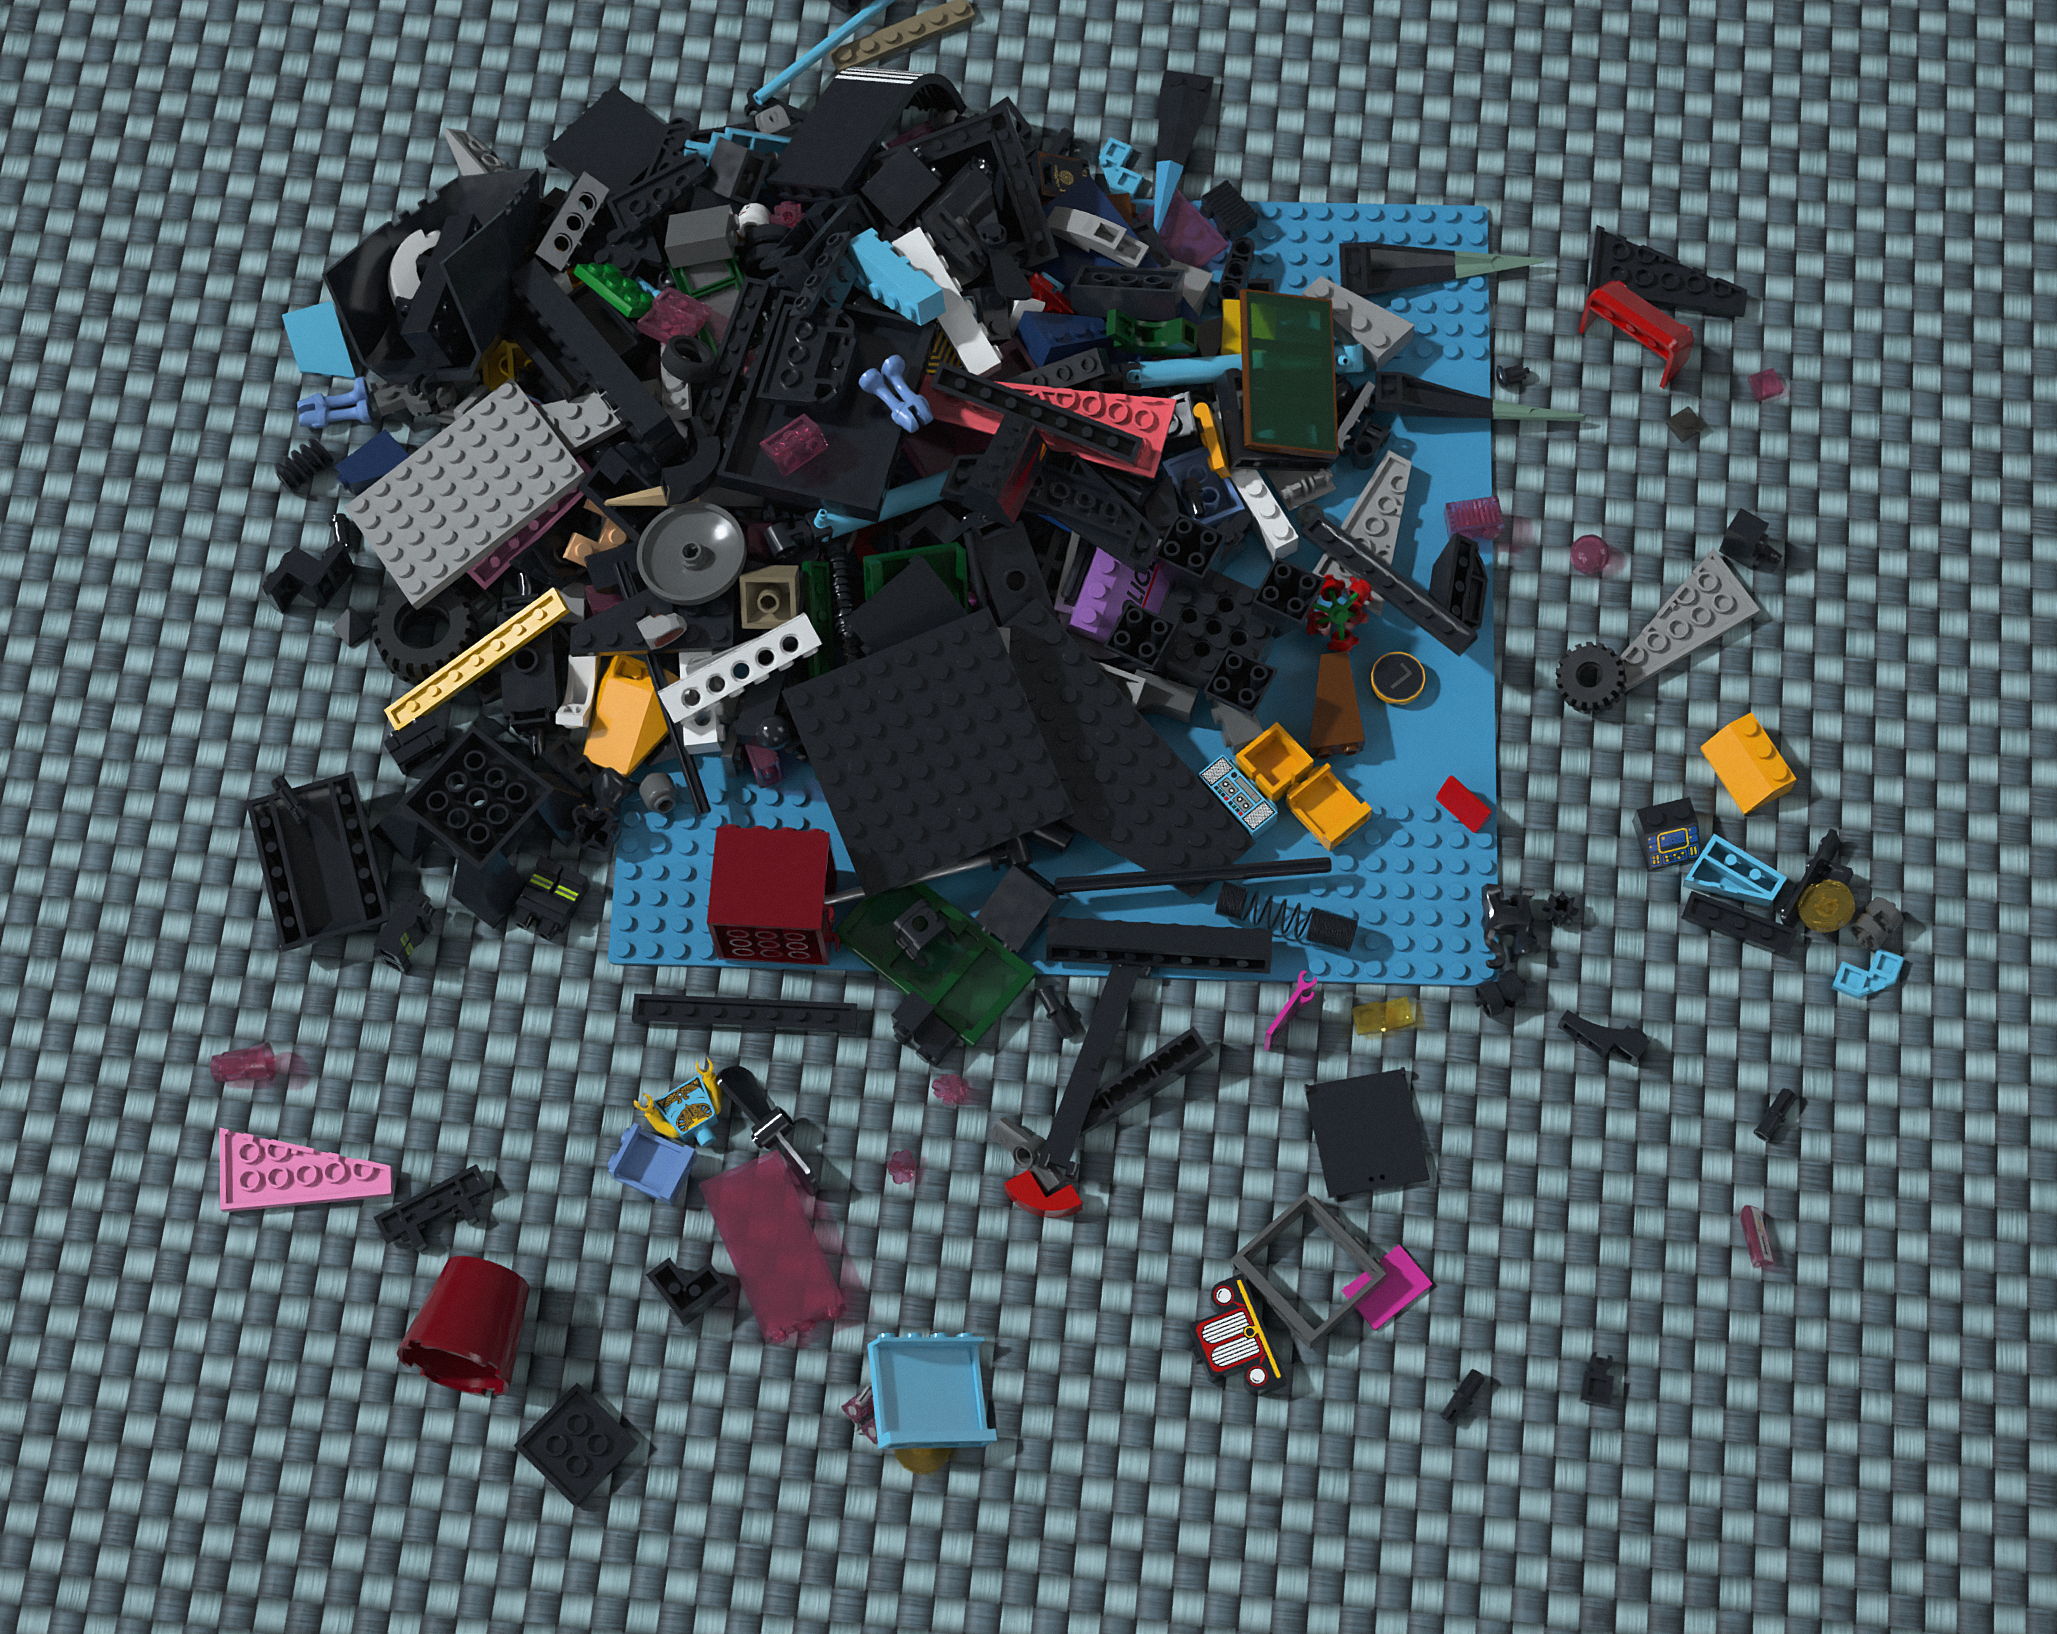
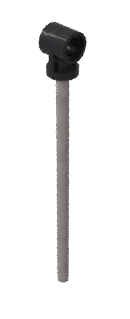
(1011, 853)

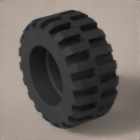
(399, 614)

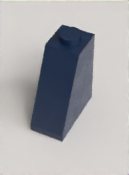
(370, 463)

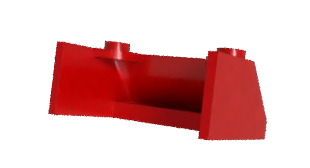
(1641, 322)

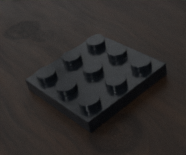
(576, 1445)

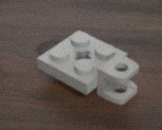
(779, 126)

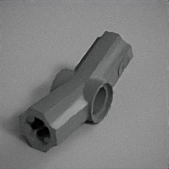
(1026, 1153)

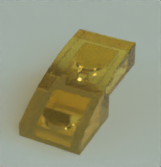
(1383, 1017)

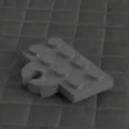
(396, 397)

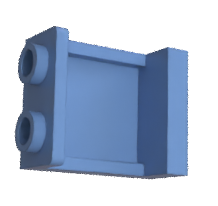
(651, 1164)

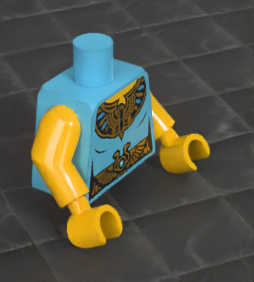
(687, 1109)

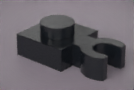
(1597, 1385)

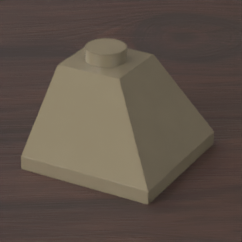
(769, 596)

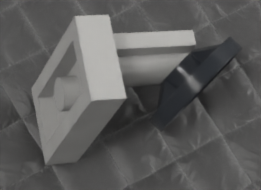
(452, 412)

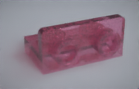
(794, 444)

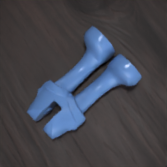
(892, 372)
(316, 409)

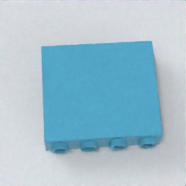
(928, 1391)

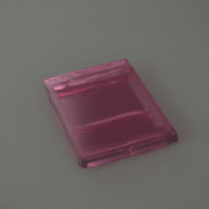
(1187, 233)

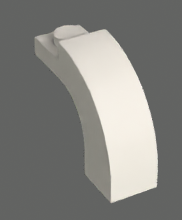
(402, 271)
(580, 692)

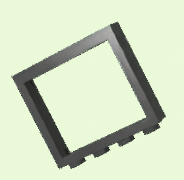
(1336, 1230)

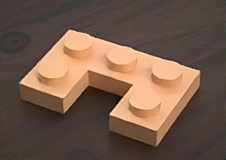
(610, 537)

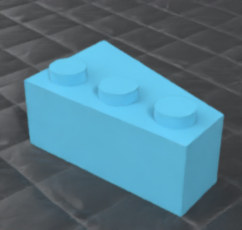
(1734, 874)

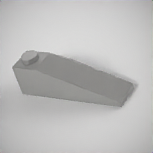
(472, 154)

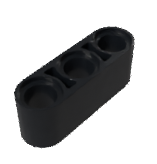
(1237, 264)

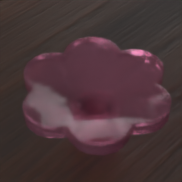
(901, 1166)

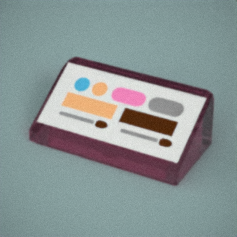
(1756, 1236)

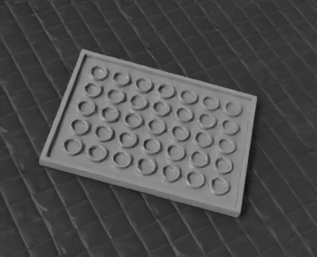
(465, 493)

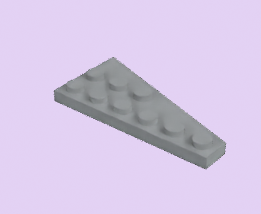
(587, 418)
(1374, 521)
(1694, 616)

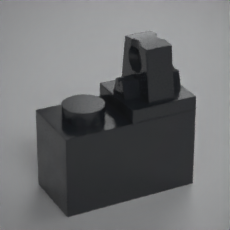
(1747, 542)

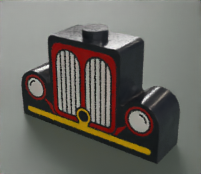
(1236, 1340)

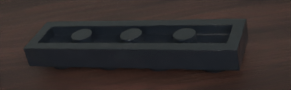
(1739, 924)

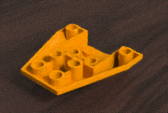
(625, 716)

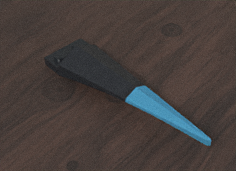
(1181, 112)

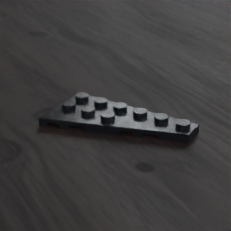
(1661, 278)

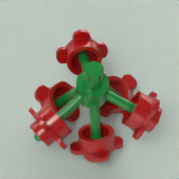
(1350, 613)

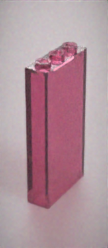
(773, 1247)

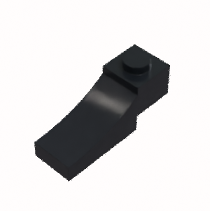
(1625, 1043)

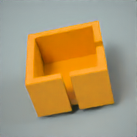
(1274, 762)

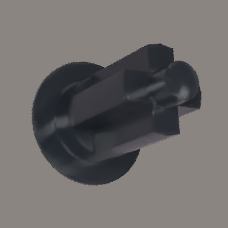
(1510, 374)

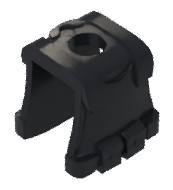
(911, 941)

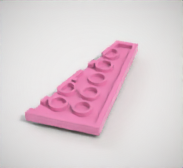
(282, 1174)

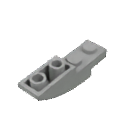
(1097, 234)

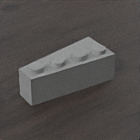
(1363, 323)

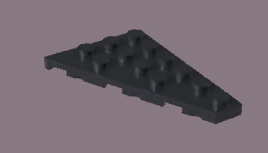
(616, 632)

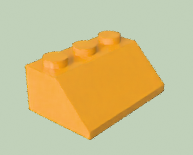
(1748, 764)

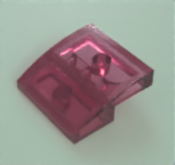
(673, 315)

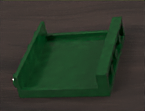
(946, 560)

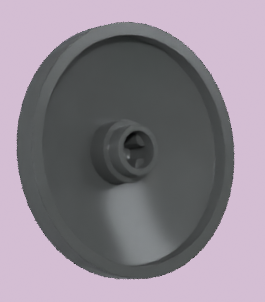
(691, 553)

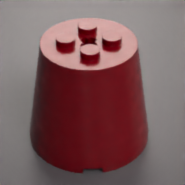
(468, 1327)

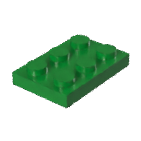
(616, 288)

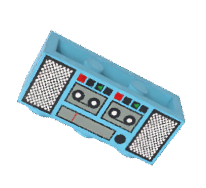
(1239, 796)

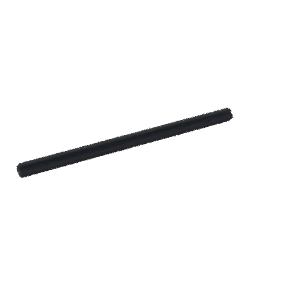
(660, 682)
(1193, 875)

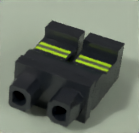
(550, 898)
(405, 931)

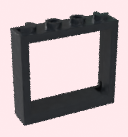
(1242, 458)

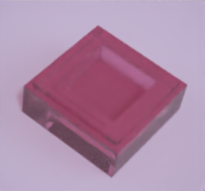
(1765, 384)

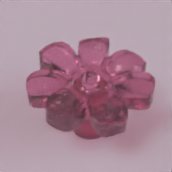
(949, 1089)

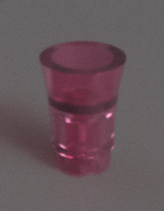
(244, 1064)

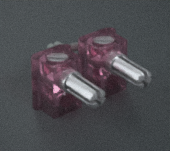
(859, 1408)

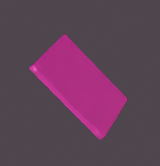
(1402, 1286)

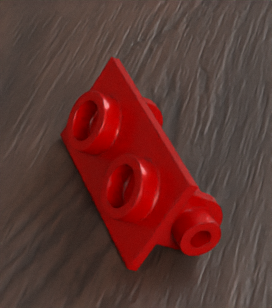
(1054, 302)

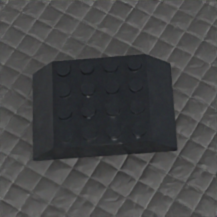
(320, 872)

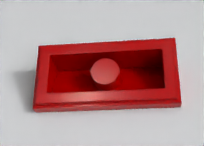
(1463, 804)

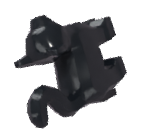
(1508, 920)

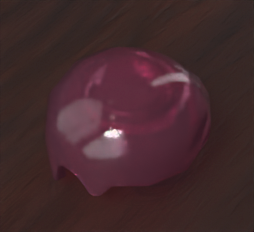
(1590, 554)

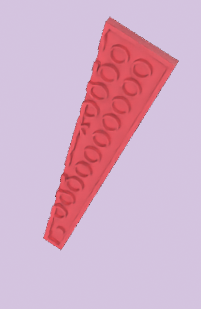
(1133, 414)

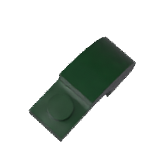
(1151, 338)

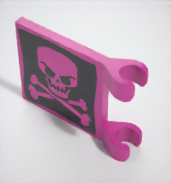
(1289, 1010)

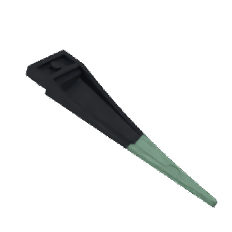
(1380, 268)
(1426, 399)

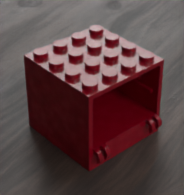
(772, 894)

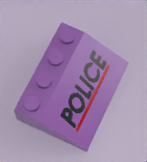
(1107, 592)

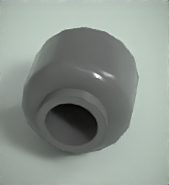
(659, 792)

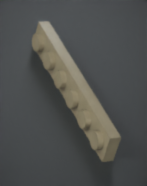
(902, 35)

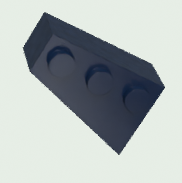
(1060, 336)

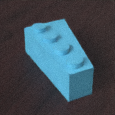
(894, 279)

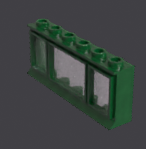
(717, 286)

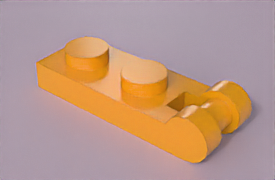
(1212, 439)

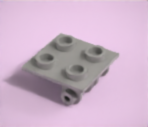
(1301, 486)

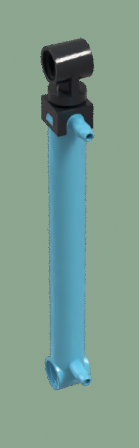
(1198, 370)
(822, 526)

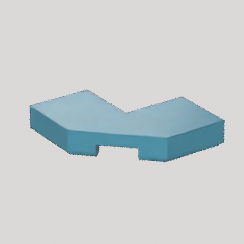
(1112, 163)
(1861, 983)

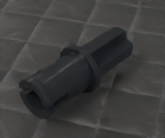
(1056, 1012)
(1775, 1114)
(1462, 1396)

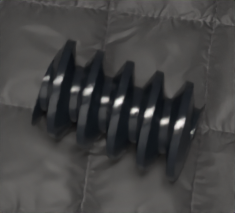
(302, 463)

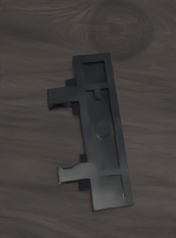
(411, 1216)

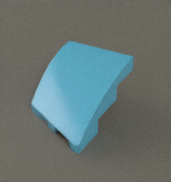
(319, 341)

